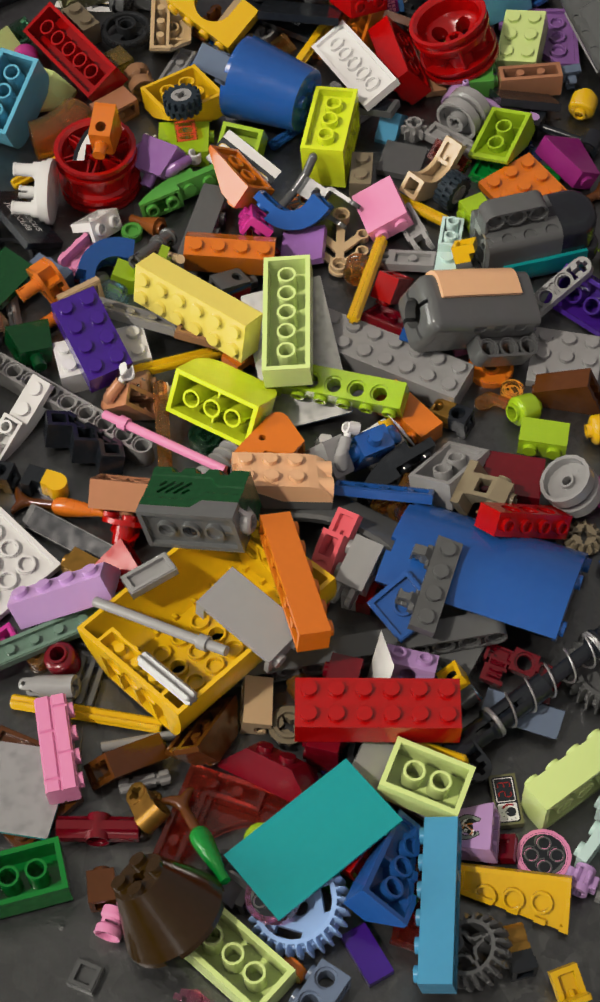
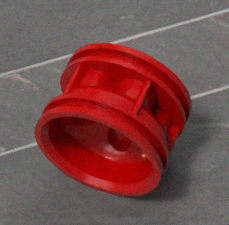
(461, 55)

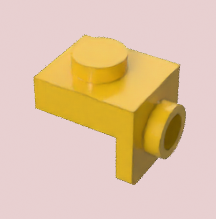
(568, 984)

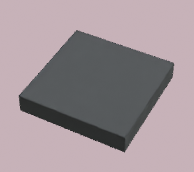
(400, 158)

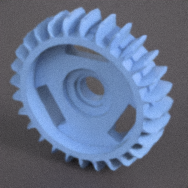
(315, 925)

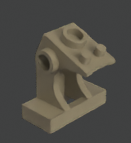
(474, 477)

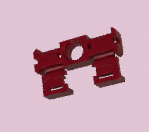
(499, 660)

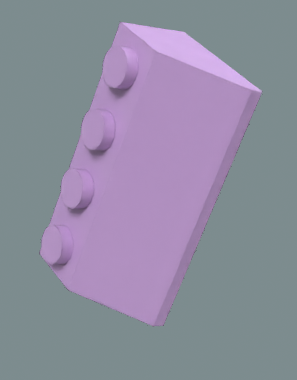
(63, 594)

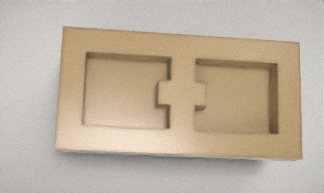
(256, 705)

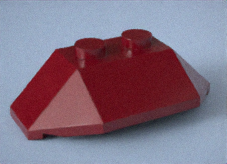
(271, 770)

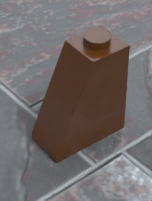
(569, 391)
(125, 761)

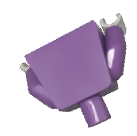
(161, 159)

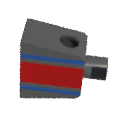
(234, 282)

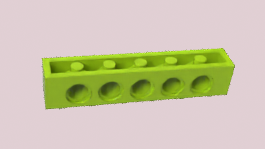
(350, 382)

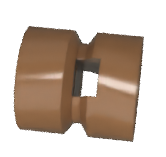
(138, 76)

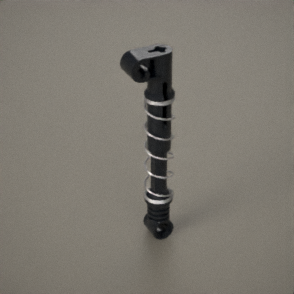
(525, 698)

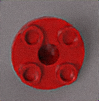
(123, 527)

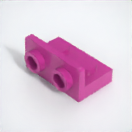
(254, 217)

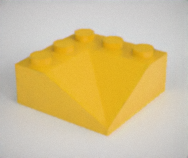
(209, 92)

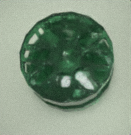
(203, 440)

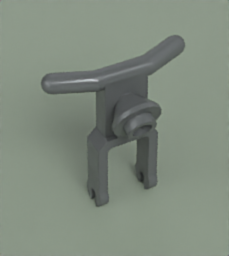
(306, 187)

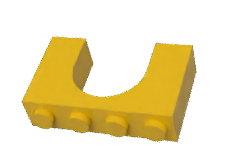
(223, 33)

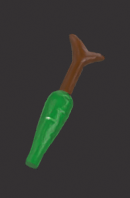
(200, 836)

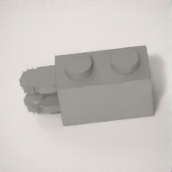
(358, 568)

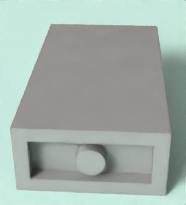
(249, 617)

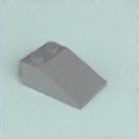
(444, 470)

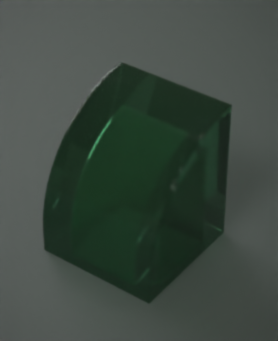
(17, 29)

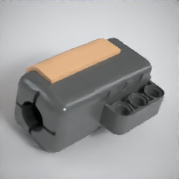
(473, 310)

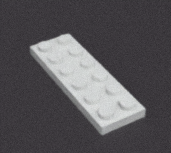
(356, 65)

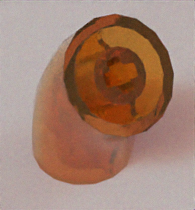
(45, 129)

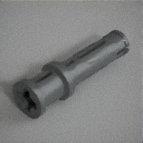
(165, 237)

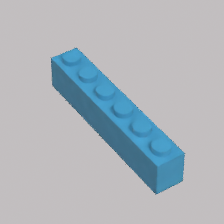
(440, 906)

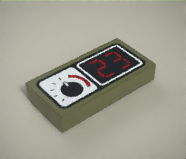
(506, 798)

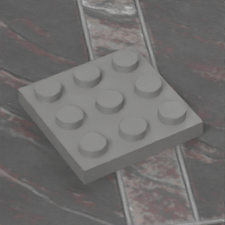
(563, 352)

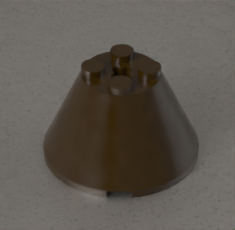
(165, 908)

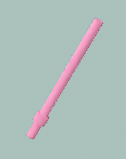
(125, 424)

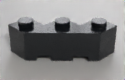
(84, 442)

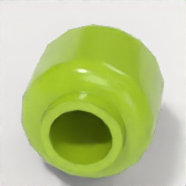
(523, 405)

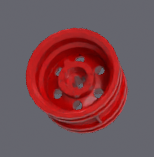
(97, 182)

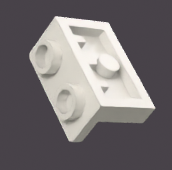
(99, 224)

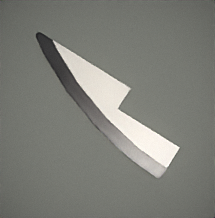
(79, 153)

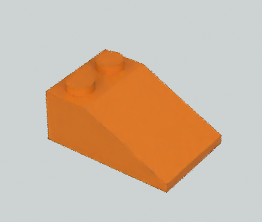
(237, 177)

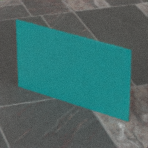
(312, 839)

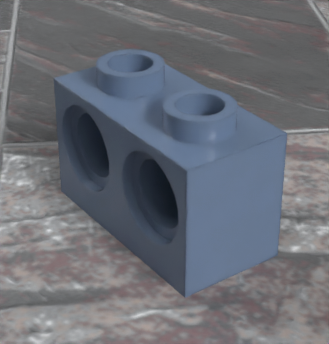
(314, 992)

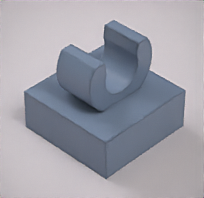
(571, 75)

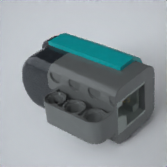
(534, 231)

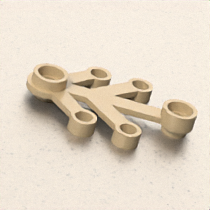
(337, 263)

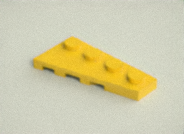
(521, 892)

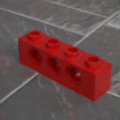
(523, 520)

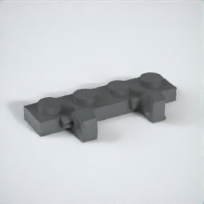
(428, 602)

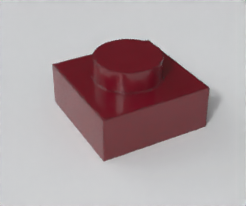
(507, 849)

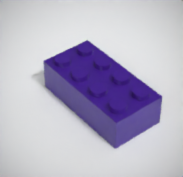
(91, 337)

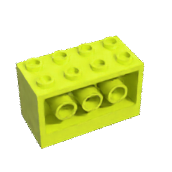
(331, 134)

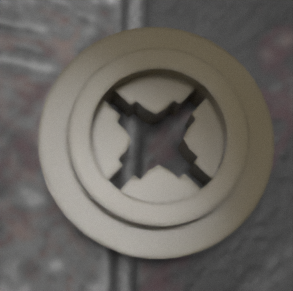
(574, 541)
(276, 732)

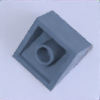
(212, 61)

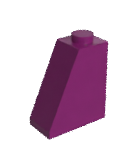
(568, 160)

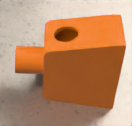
(104, 138)

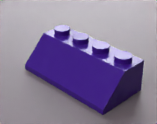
(582, 303)

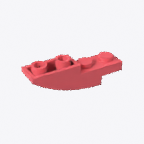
(333, 541)

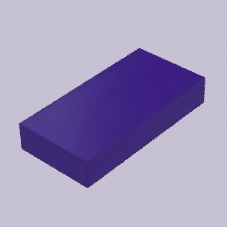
(367, 954)

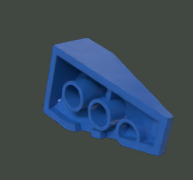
(386, 882)

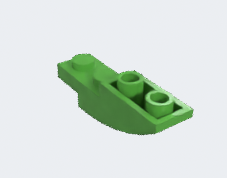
(173, 191)

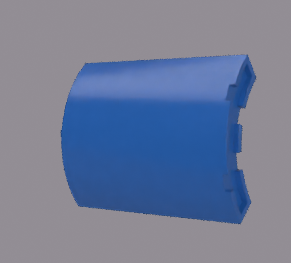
(495, 577)

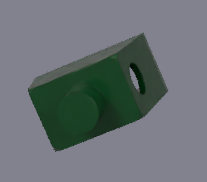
(30, 343)

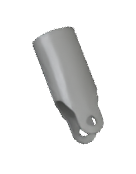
(52, 684)

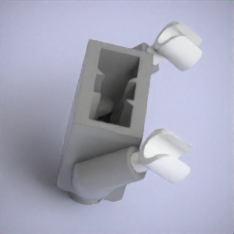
(337, 449)

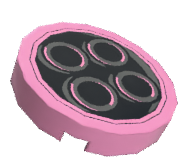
(543, 852)

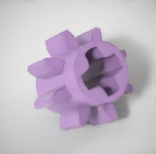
(583, 880)

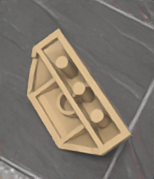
(167, 31)

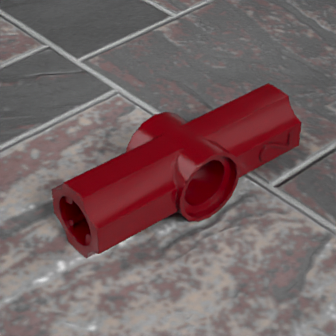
(97, 829)

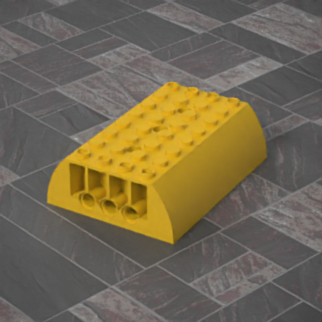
(118, 641)

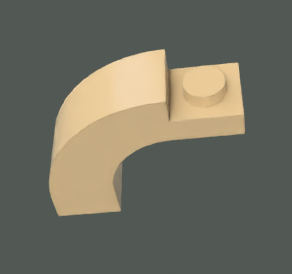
(422, 184)

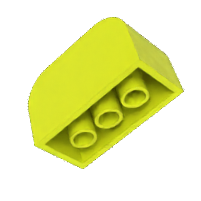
(220, 398)

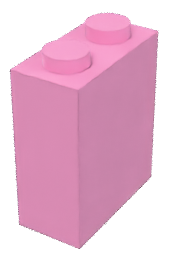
(383, 209)

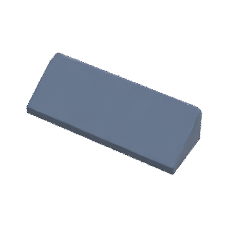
(545, 721)

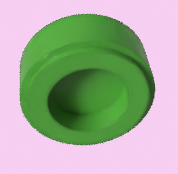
(132, 231)

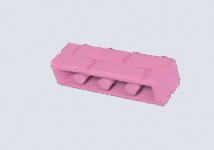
(58, 749)

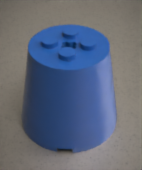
(267, 86)

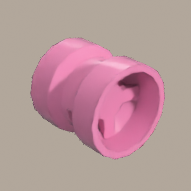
(110, 926)

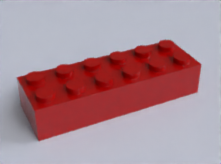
(74, 53)
(377, 710)

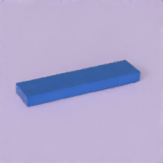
(384, 492)

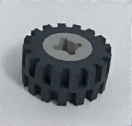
(182, 101)
(452, 189)

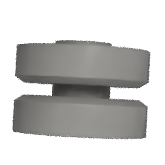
(464, 111)
(571, 485)

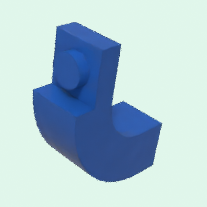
(308, 215)
(103, 254)

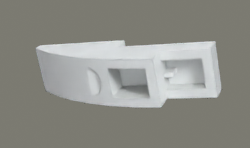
(23, 416)

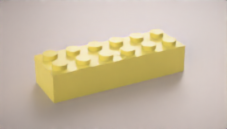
(198, 306)

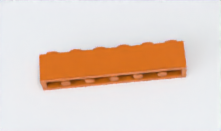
(295, 582)

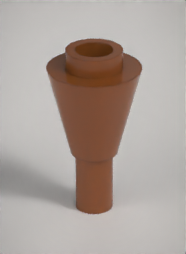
(152, 225)

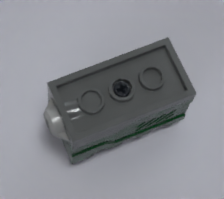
(199, 509)

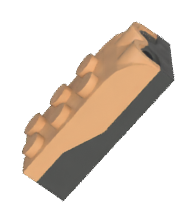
(288, 479)

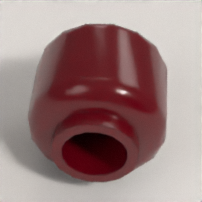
(62, 659)

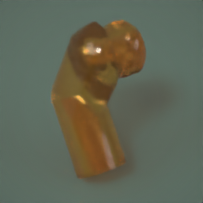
(490, 400)

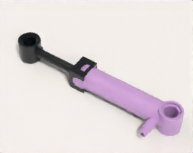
(589, 139)

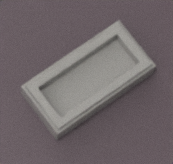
(149, 575)

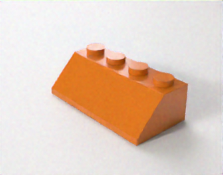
(227, 251)

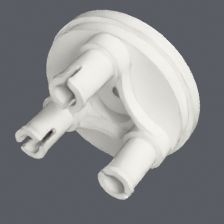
(44, 193)

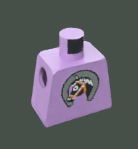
(480, 833)

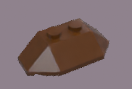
(208, 735)

